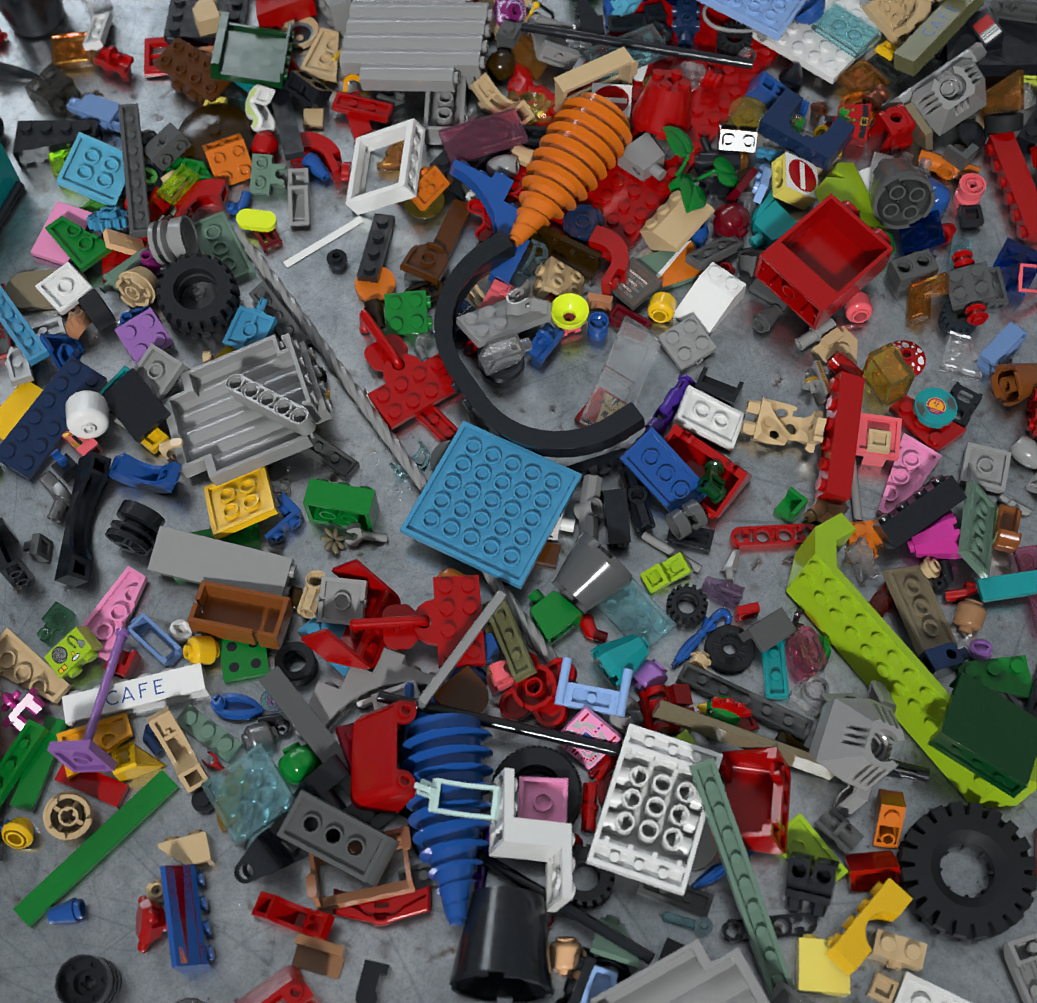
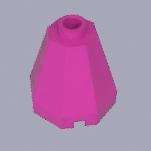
(937, 539)

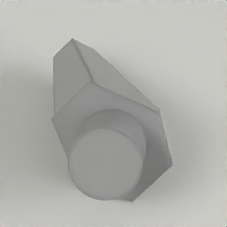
(1015, 503)
(731, 565)

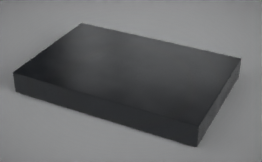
(136, 405)

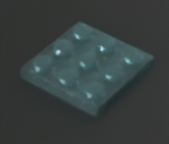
(249, 794)

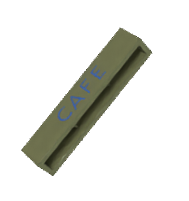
(933, 34)

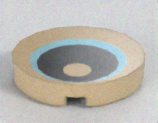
(305, 32)

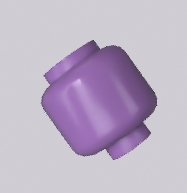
(650, 674)

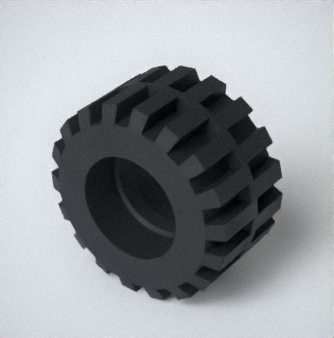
(603, 889)

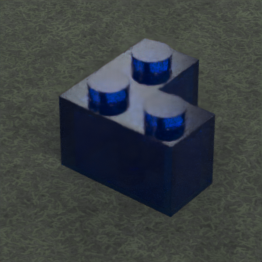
(1009, 261)

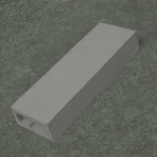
(221, 562)

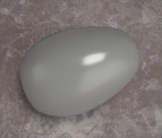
(503, 164)
(1025, 451)

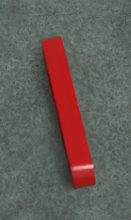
(772, 532)

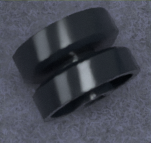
(504, 377)

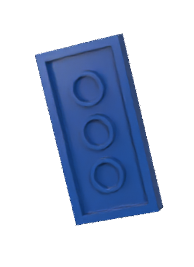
(662, 471)

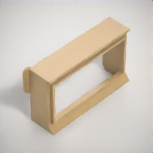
(615, 61)

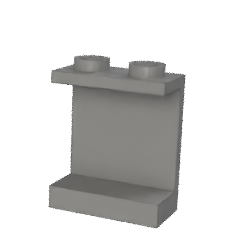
(554, 49)

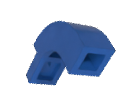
(143, 475)

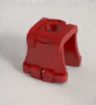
(899, 126)

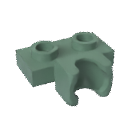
(265, 175)

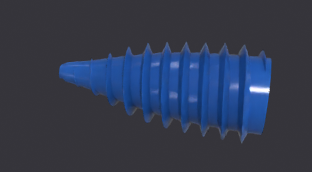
(452, 750)

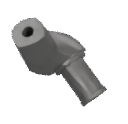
(59, 493)

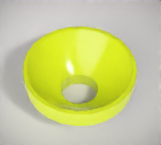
(572, 304)

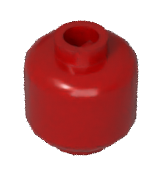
(264, 144)

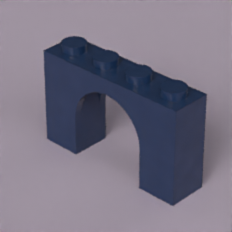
(818, 150)

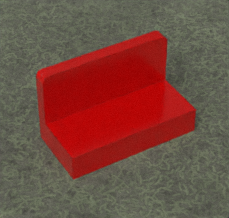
(869, 868)

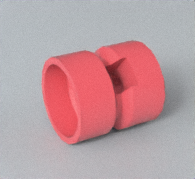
(969, 190)

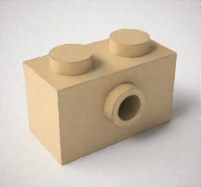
(897, 951)

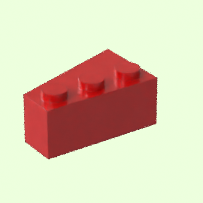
(276, 12)

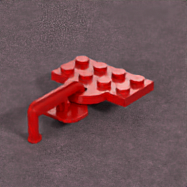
(409, 383)
(451, 616)

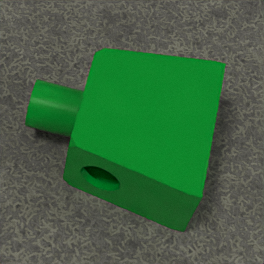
(553, 615)

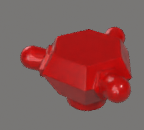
(149, 922)

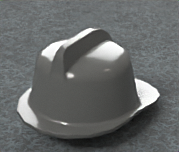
(749, 258)

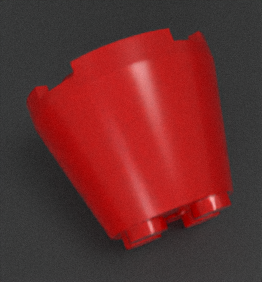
(663, 103)

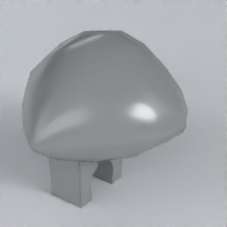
(633, 716)

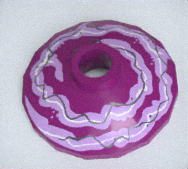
(503, 10)

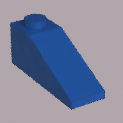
(768, 90)

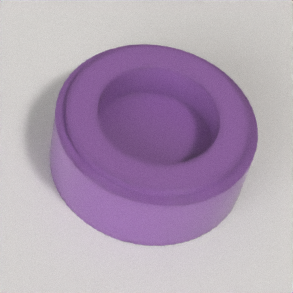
(980, 649)

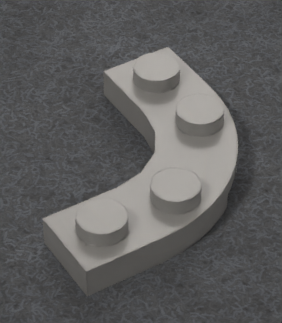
(17, 365)

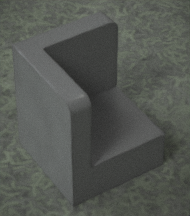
(959, 157)

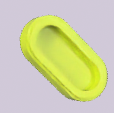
(256, 220)

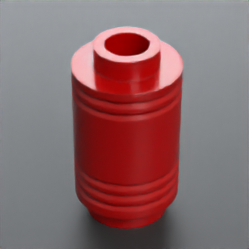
(840, 362)

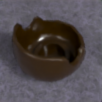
(500, 65)

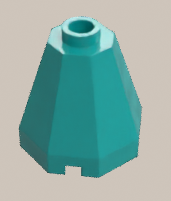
(620, 654)

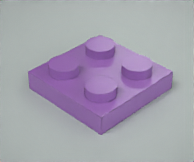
(141, 332)

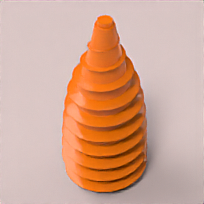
(569, 161)

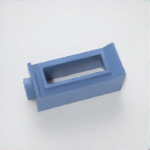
(1001, 348)
(141, 625)

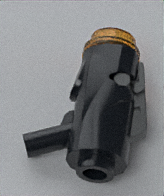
(706, 158)

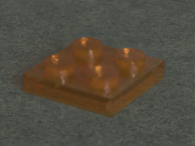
(69, 51)

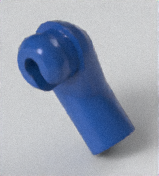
(234, 208)

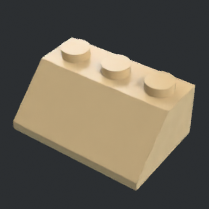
(672, 226)

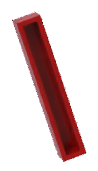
(1015, 182)
(840, 438)

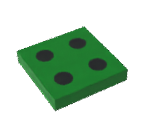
(242, 660)

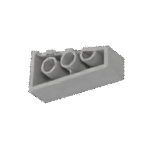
(337, 13)

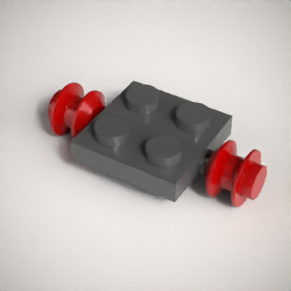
(970, 287)

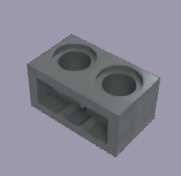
(912, 269)

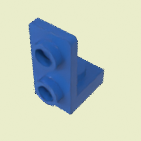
(292, 520)

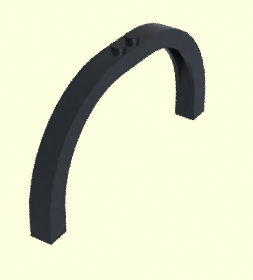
(546, 443)

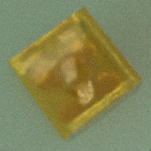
(888, 374)

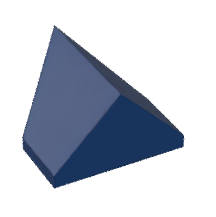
(62, 347)

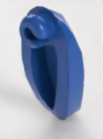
(236, 706)

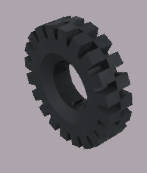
(1000, 848)

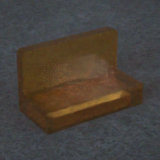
(525, 55)

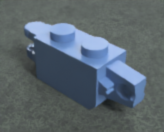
(96, 108)

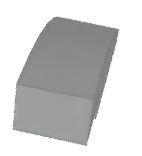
(299, 197)

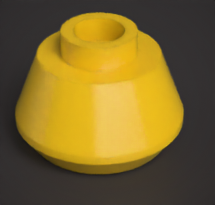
(18, 833)

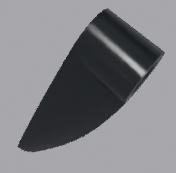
(13, 73)

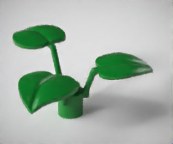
(693, 195)

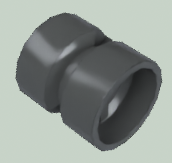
(688, 518)

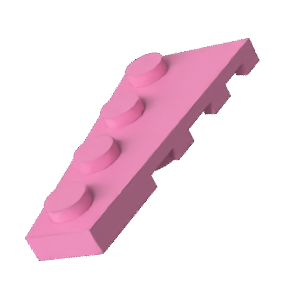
(908, 473)
(116, 609)

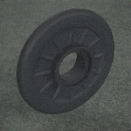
(729, 662)

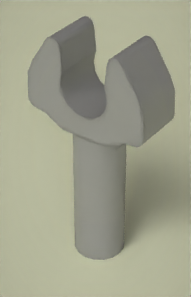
(362, 535)

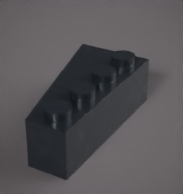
(40, 137)
(918, 510)

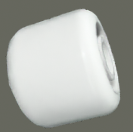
(87, 414)

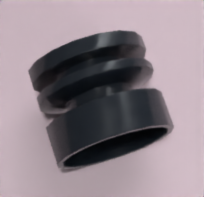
(135, 527)
(79, 971)

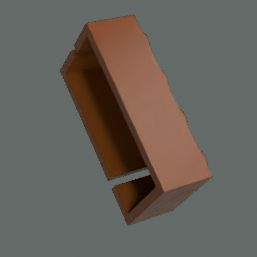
(240, 615)

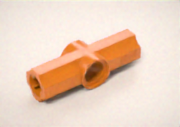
(943, 168)

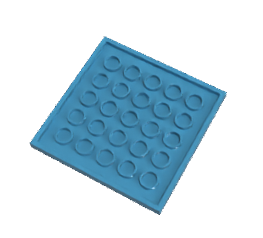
(491, 504)

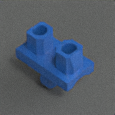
(545, 342)

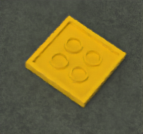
(240, 502)

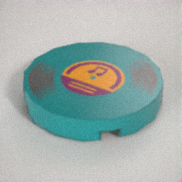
(935, 407)

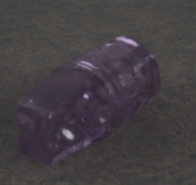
(723, 590)

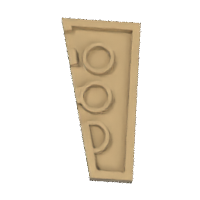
(28, 668)

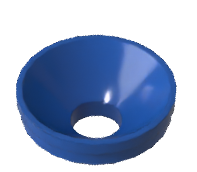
(811, 12)

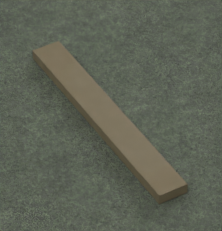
(736, 736)

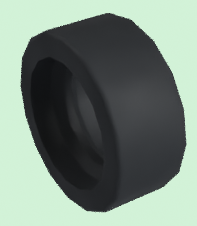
(1003, 122)

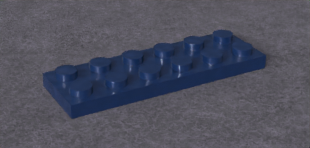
(45, 420)

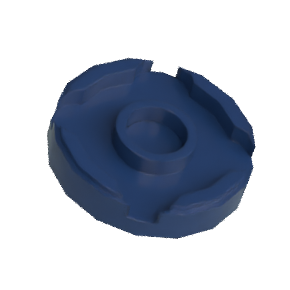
(582, 222)

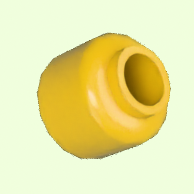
(662, 307)
(201, 650)

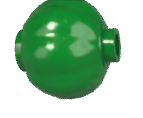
(297, 763)

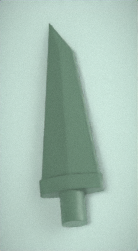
(112, 276)

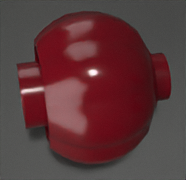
(731, 220)

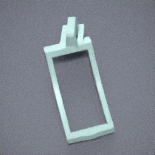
(434, 793)

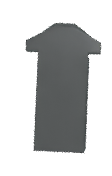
(1015, 10)

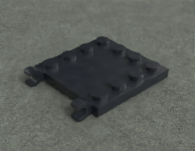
(181, 21)

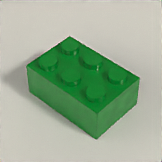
(341, 504)

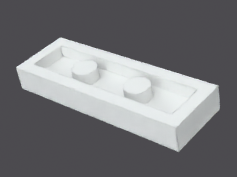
(97, 31)

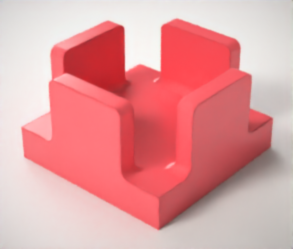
(881, 423)

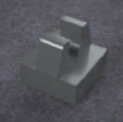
(39, 547)

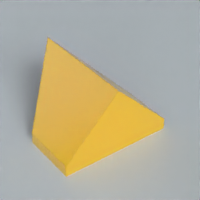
(133, 762)

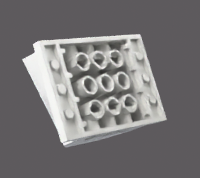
(651, 811)

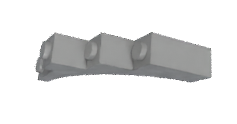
(332, 703)

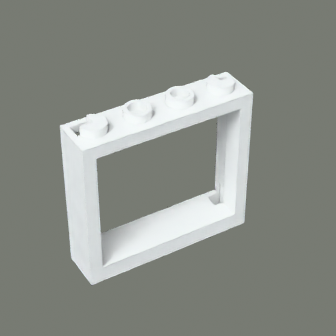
(407, 186)

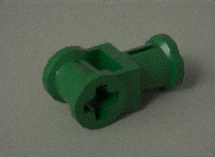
(711, 481)

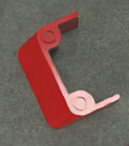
(367, 650)

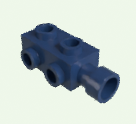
(685, 23)

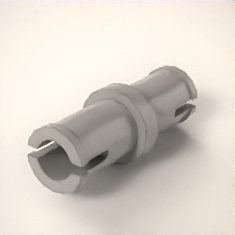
(815, 335)

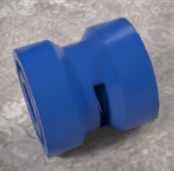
(598, 325)

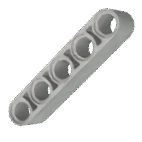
(271, 404)

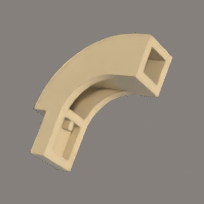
(915, 14)
(493, 101)
(178, 749)

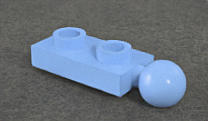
(761, 182)

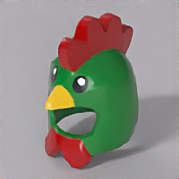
(725, 709)

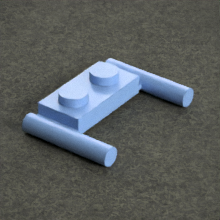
(597, 699)

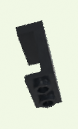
(14, 571)

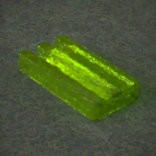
(183, 173)

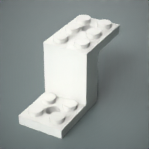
(533, 841)

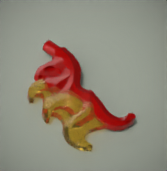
(536, 96)

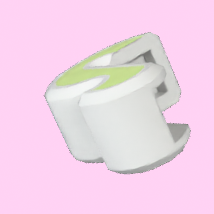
(257, 109)

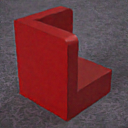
(126, 665)

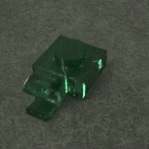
(56, 618)

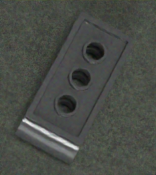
(365, 865)

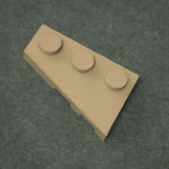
(319, 57)

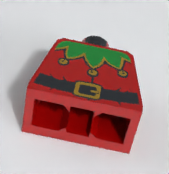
(856, 115)

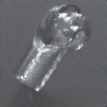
(420, 344)

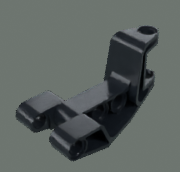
(270, 852)

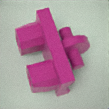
(16, 718)

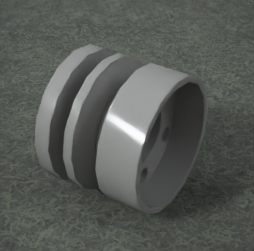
(172, 239)

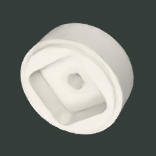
(180, 631)

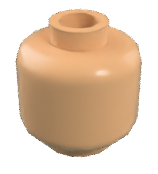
(563, 953)

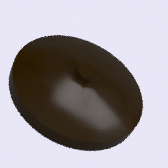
(212, 124)

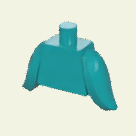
(769, 222)

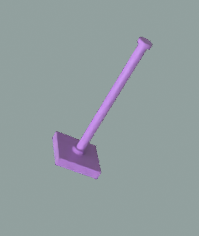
(85, 754)

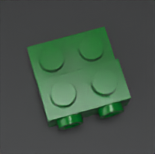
(407, 313)

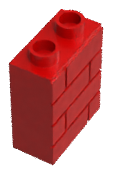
(824, 260)

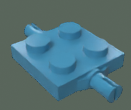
(249, 326)

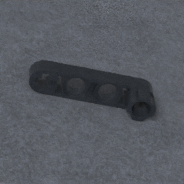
(738, 925)

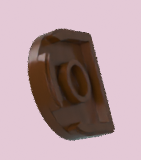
(426, 262)
(464, 692)

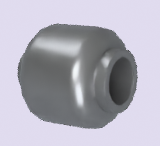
(259, 733)

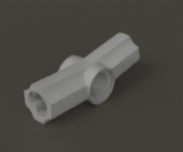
(589, 506)

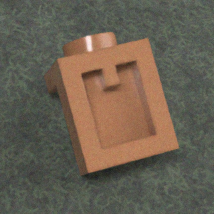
(599, 302)

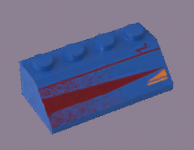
(186, 918)

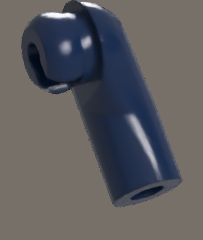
(151, 741)

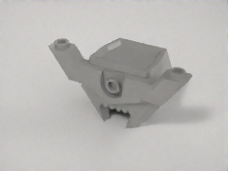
(949, 92)
(856, 742)

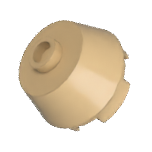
(137, 286)
(67, 815)

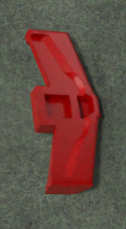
(388, 910)

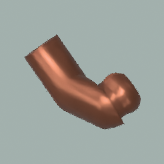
(819, 108)

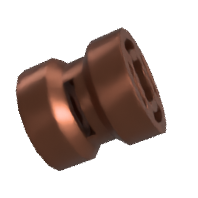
(878, 95)

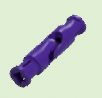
(670, 405)

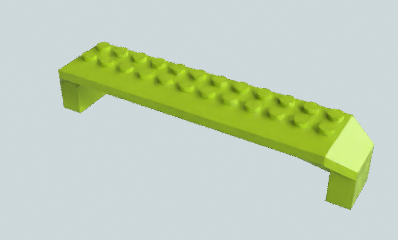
(880, 654)

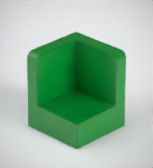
(791, 506)

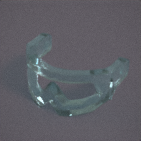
(524, 271)
(397, 468)

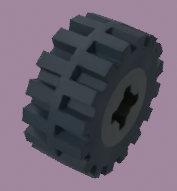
(950, 322)

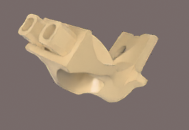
(807, 430)

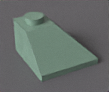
(607, 949)

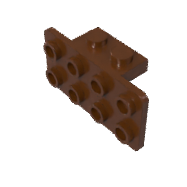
(190, 72)

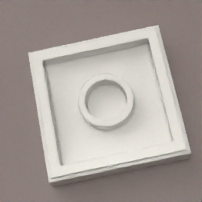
(64, 288)

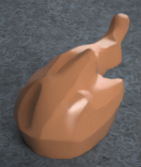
(77, 323)

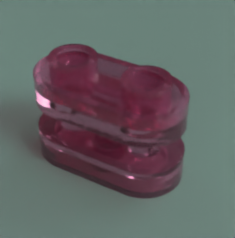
(805, 653)

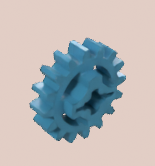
(108, 217)

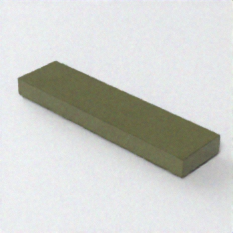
(512, 642)

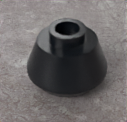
(792, 75)

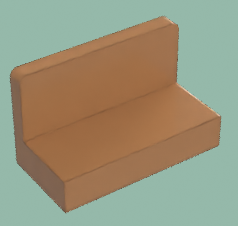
(319, 956)

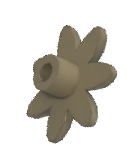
(333, 540)

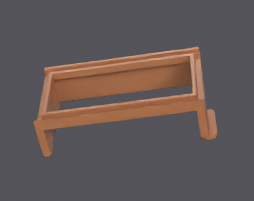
(314, 885)

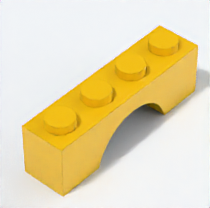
(851, 946)

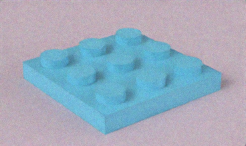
(94, 170)

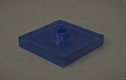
(923, 234)

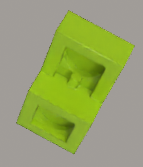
(666, 573)

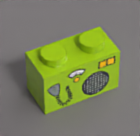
(74, 652)

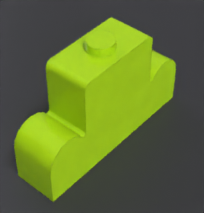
(848, 185)

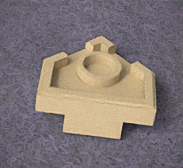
(837, 340)

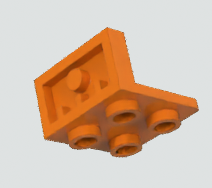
(229, 159)
(430, 186)

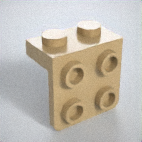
(556, 278)

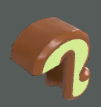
(1006, 529)

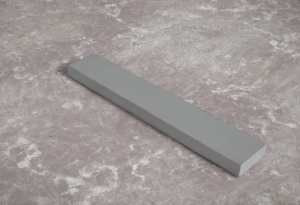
(460, 650)

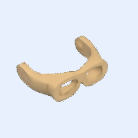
(165, 447)

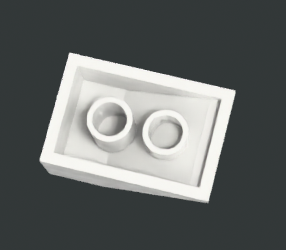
(711, 298)

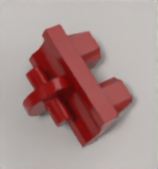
(112, 59)

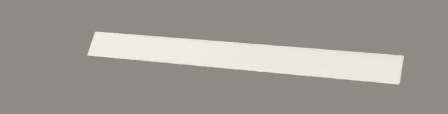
(323, 242)

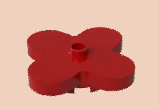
(524, 699)

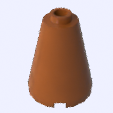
(1014, 382)

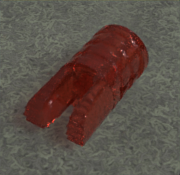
(880, 601)

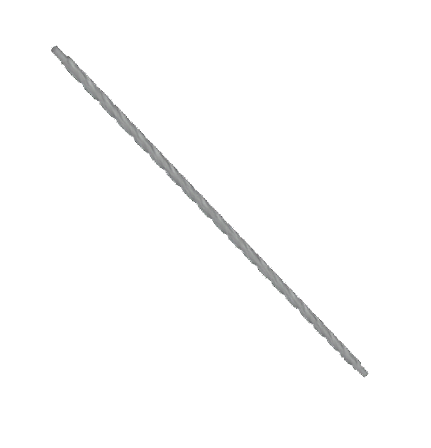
(382, 429)

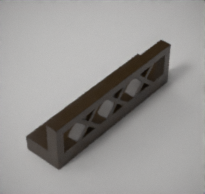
(561, 250)

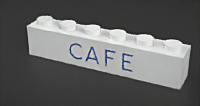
(139, 694)

